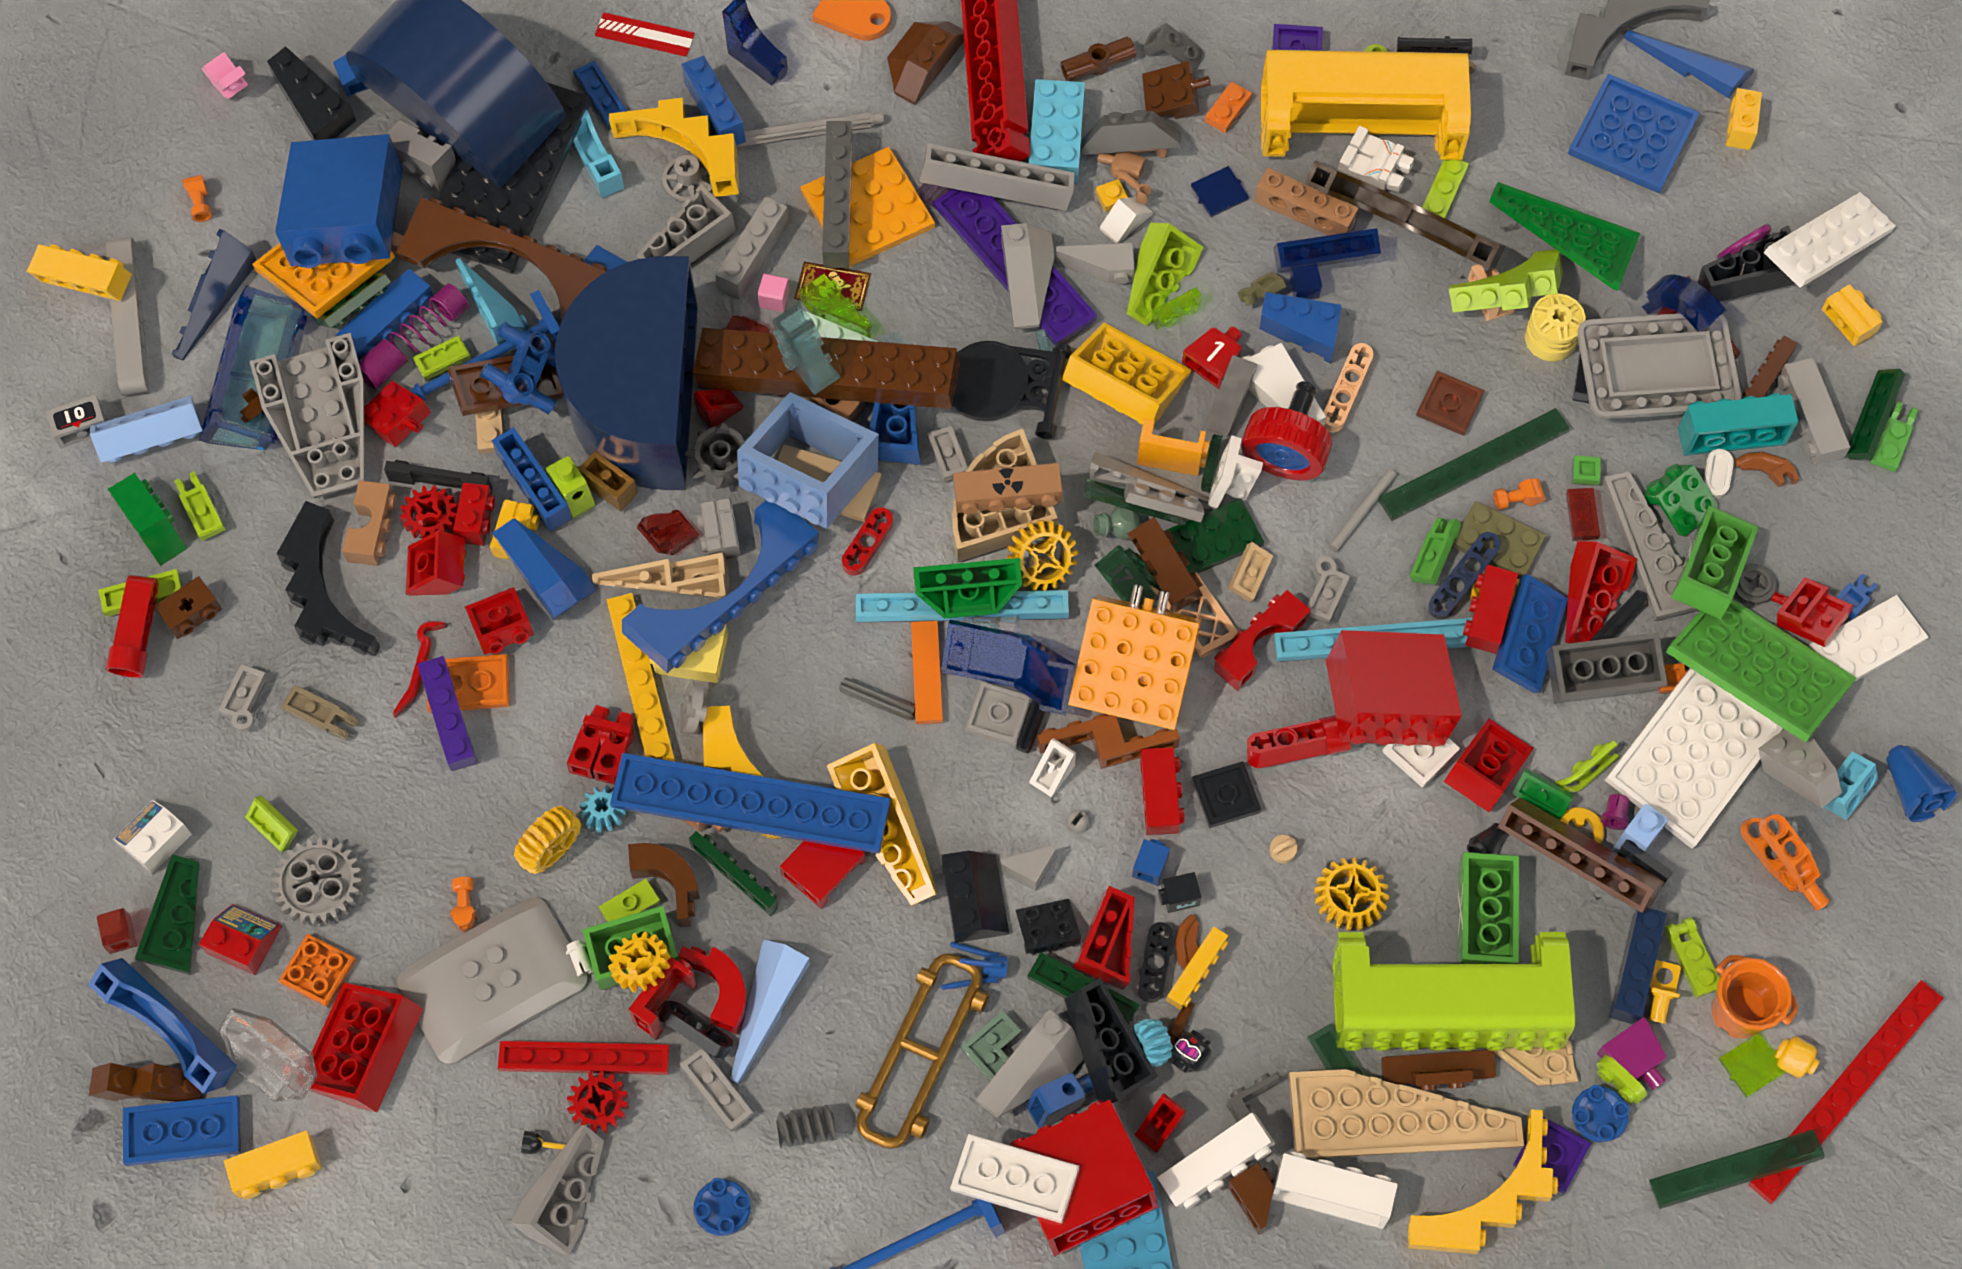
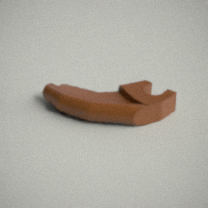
(1770, 464)
(1186, 941)

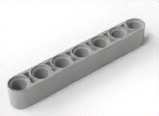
(128, 323)

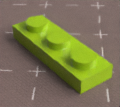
(1445, 186)
(112, 596)

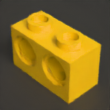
(1743, 119)

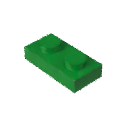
(1543, 794)

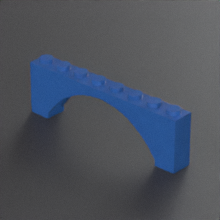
(674, 634)

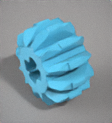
(600, 819)
(1153, 1040)

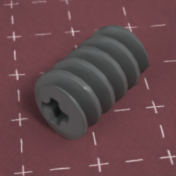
(805, 1126)

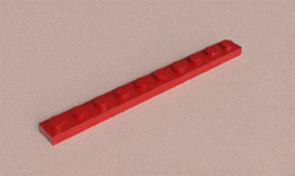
(1857, 1078)

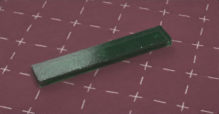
(1736, 1169)

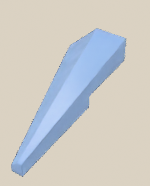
(774, 981)

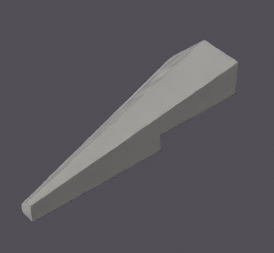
(1116, 473)

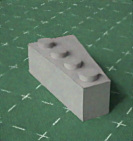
(694, 229)

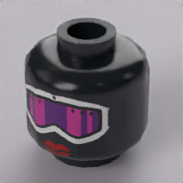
(1191, 1051)

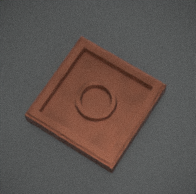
(1450, 403)

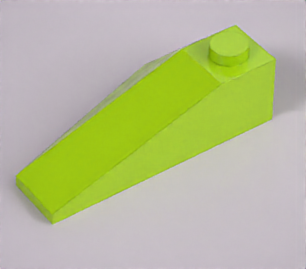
(1162, 263)

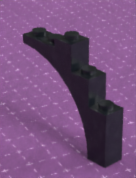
(303, 554)

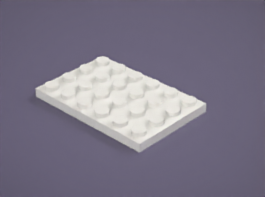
(1692, 756)

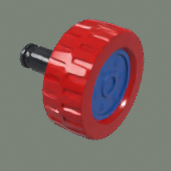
(1289, 439)

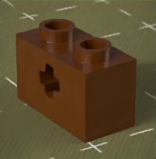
(192, 595)

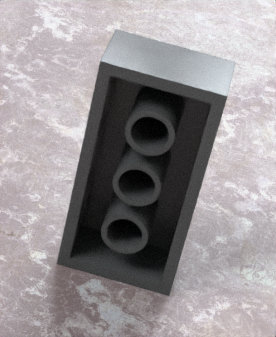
(1606, 667)

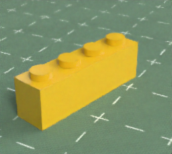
(80, 272)

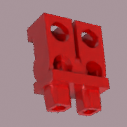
(601, 745)

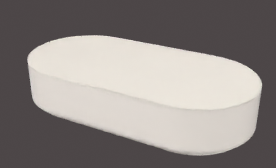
(1718, 472)

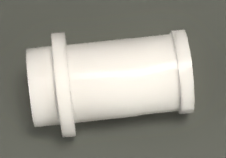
(578, 955)

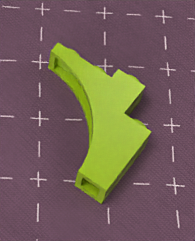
(1512, 288)

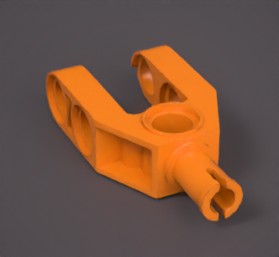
(1794, 872)

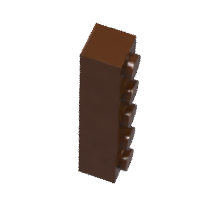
(1772, 368)

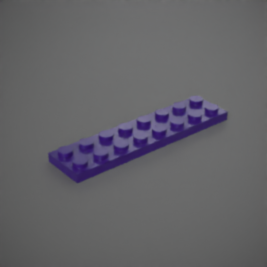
(978, 223)

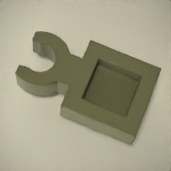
(1267, 283)

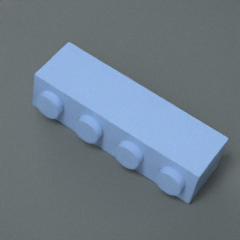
(146, 429)

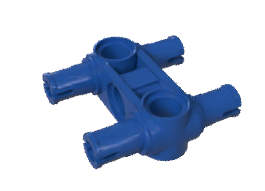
(524, 368)

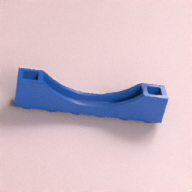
(200, 1058)

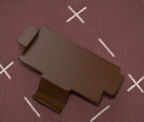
(253, 407)

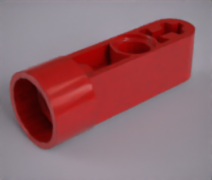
(128, 652)
(1295, 743)

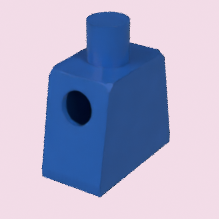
(1058, 1099)

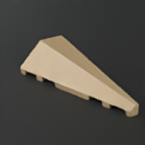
(693, 576)

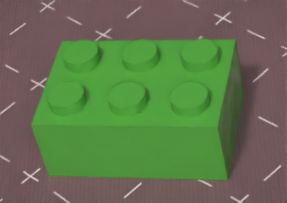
(603, 937)

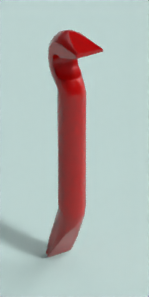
(423, 654)

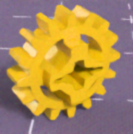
(639, 961)

